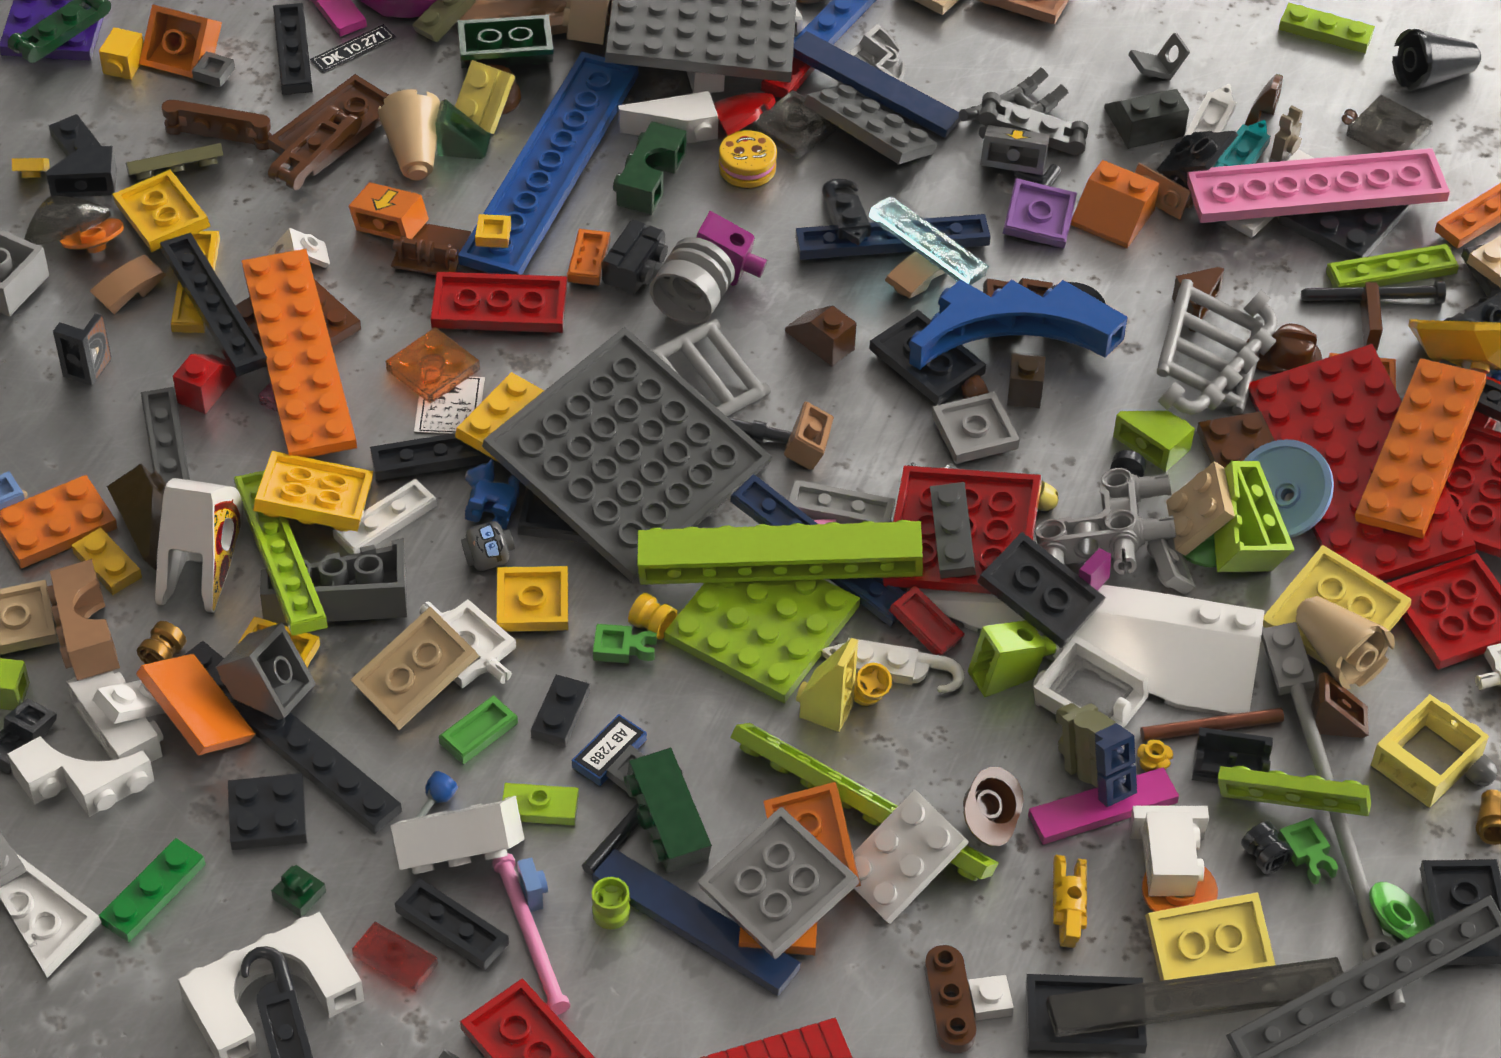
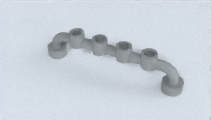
(1229, 376)

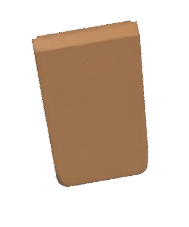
(809, 436)

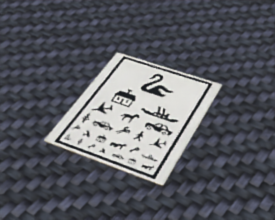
(450, 409)

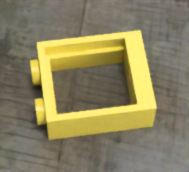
(1411, 772)

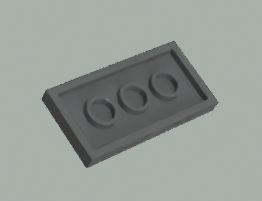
(870, 123)

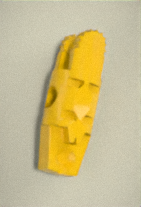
(1069, 900)

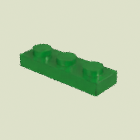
(152, 890)

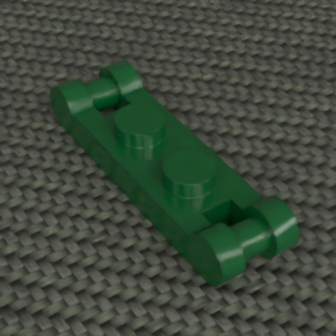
(58, 28)

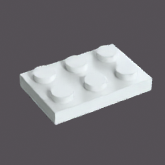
(905, 855)

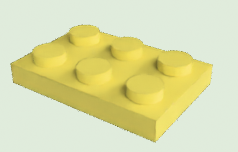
(1210, 937)

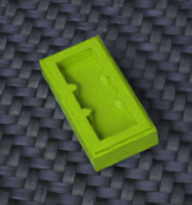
(544, 803)

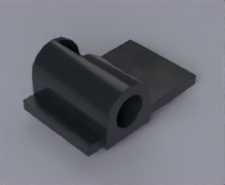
(1195, 153)

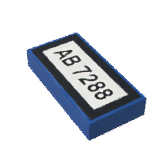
(607, 747)

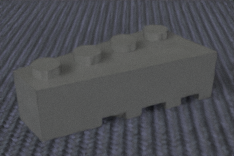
(351, 585)

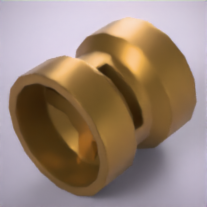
(164, 642)

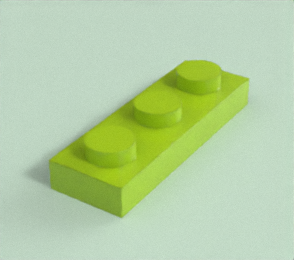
(1326, 27)

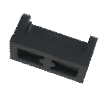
(1229, 749)

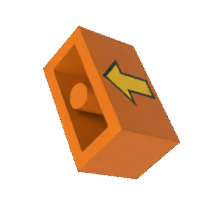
(388, 212)

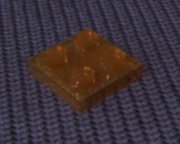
(432, 365)

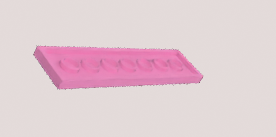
(1317, 185)

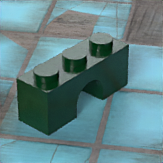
(642, 179)

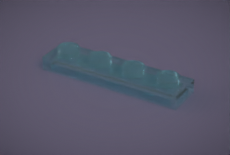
(928, 241)

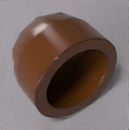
(974, 387)

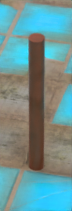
(1219, 722)

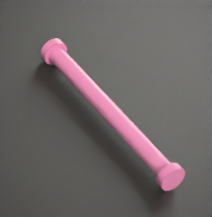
(556, 1001)

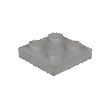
(975, 427)

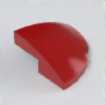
(742, 110)

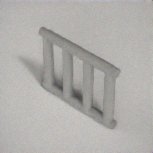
(711, 330)
(1174, 342)

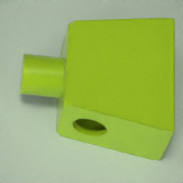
(1008, 656)

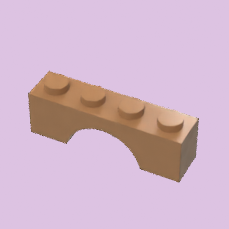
(83, 641)

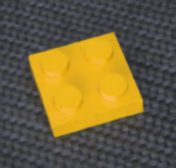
(532, 598)

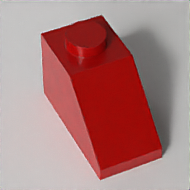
(202, 381)

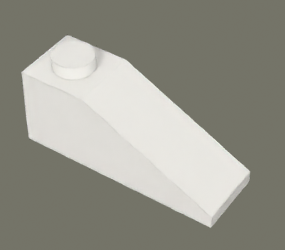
(687, 112)

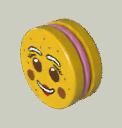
(747, 159)

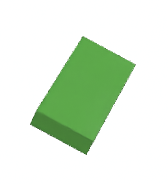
(478, 729)

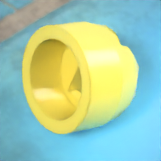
(1048, 497)

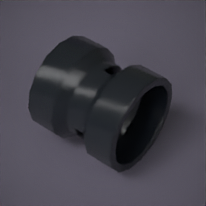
(1267, 847)

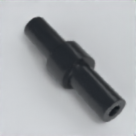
(759, 431)

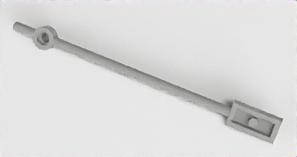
(1295, 676)

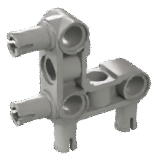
(1115, 529)

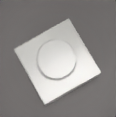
(990, 997)

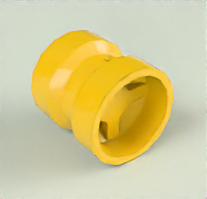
(651, 615)
(875, 678)

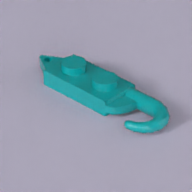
(1247, 146)

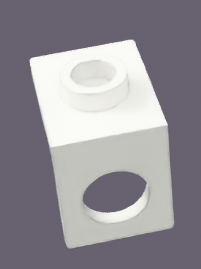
(295, 240)

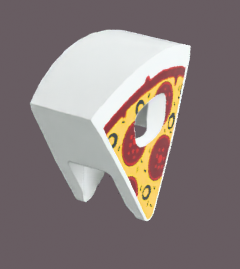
(199, 526)

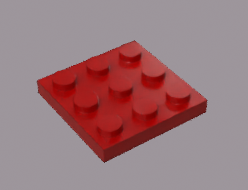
(1453, 609)

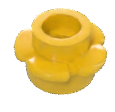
(1152, 762)

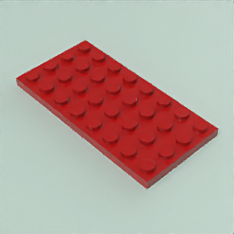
(1346, 414)

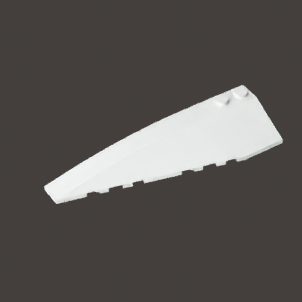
(1189, 648)

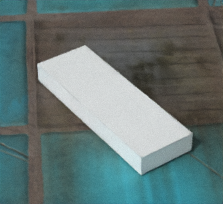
(388, 517)

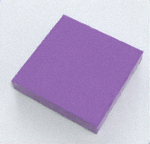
(1039, 213)

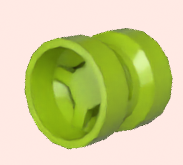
(610, 903)

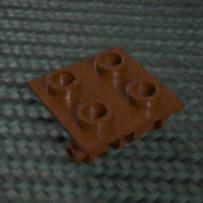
(430, 250)

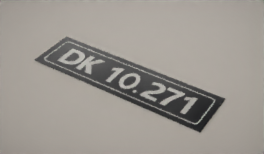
(353, 48)

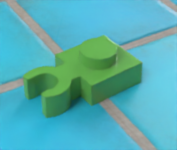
(617, 643)
(1309, 847)

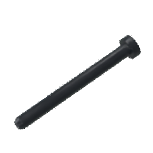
(1435, 291)

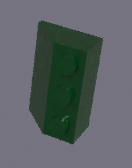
(506, 40)

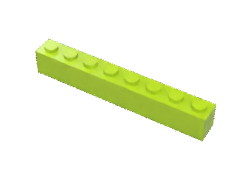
(780, 552)

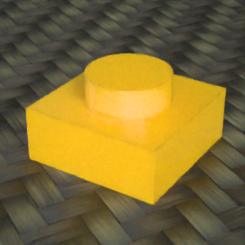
(30, 166)
(493, 231)

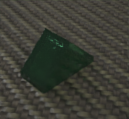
(459, 134)

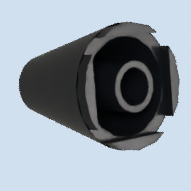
(1432, 58)

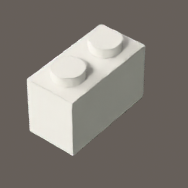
(1171, 854)

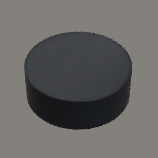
(1129, 460)

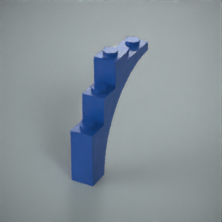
(1015, 310)

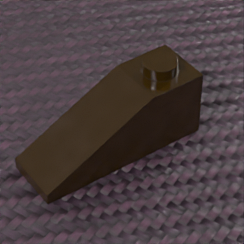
(140, 501)

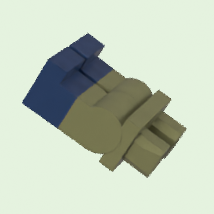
(1094, 751)

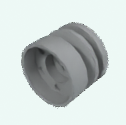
(692, 281)

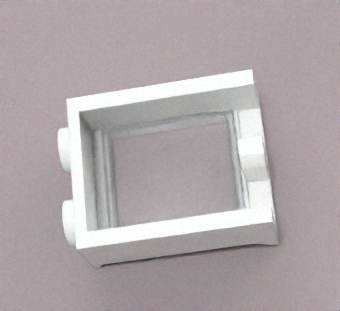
(1087, 676)

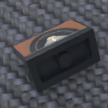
(83, 352)

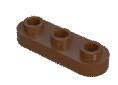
(950, 1010)

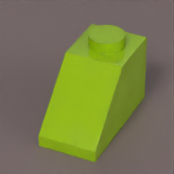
(1155, 435)

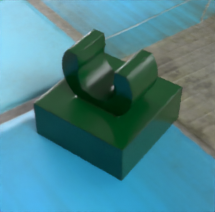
(298, 890)

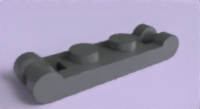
(1063, 134)

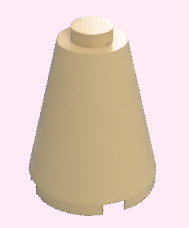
(411, 130)
(1344, 640)

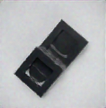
(22, 726)

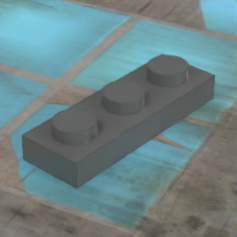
(952, 530)

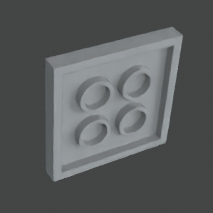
(778, 882)

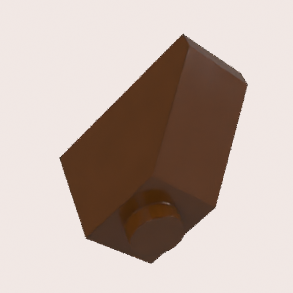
(825, 333)

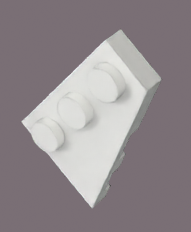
(47, 917)

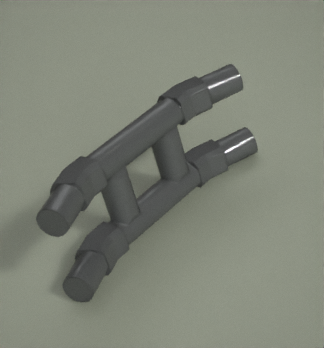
(1019, 96)

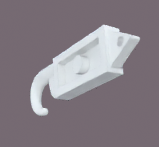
(1214, 111)
(904, 663)

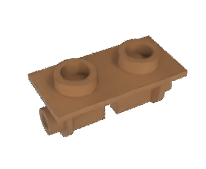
(1171, 196)

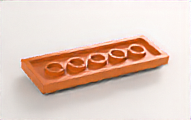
(1421, 448)

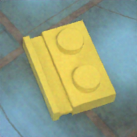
(484, 95)

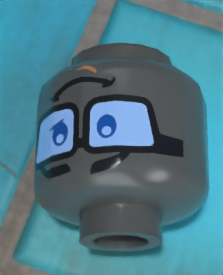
(487, 546)

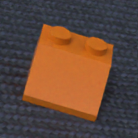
(177, 40)
(1115, 204)

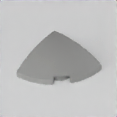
(880, 51)

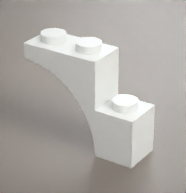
(93, 783)

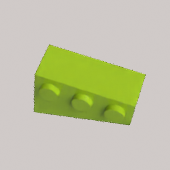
(1256, 535)

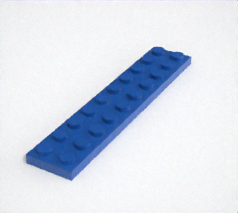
(552, 161)

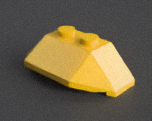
(1461, 342)

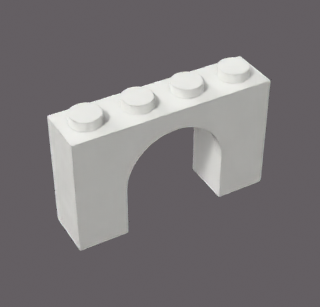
(311, 954)

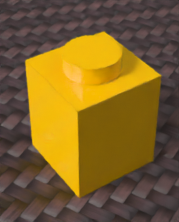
(121, 53)

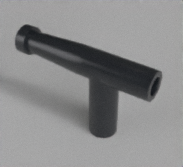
(1046, 179)

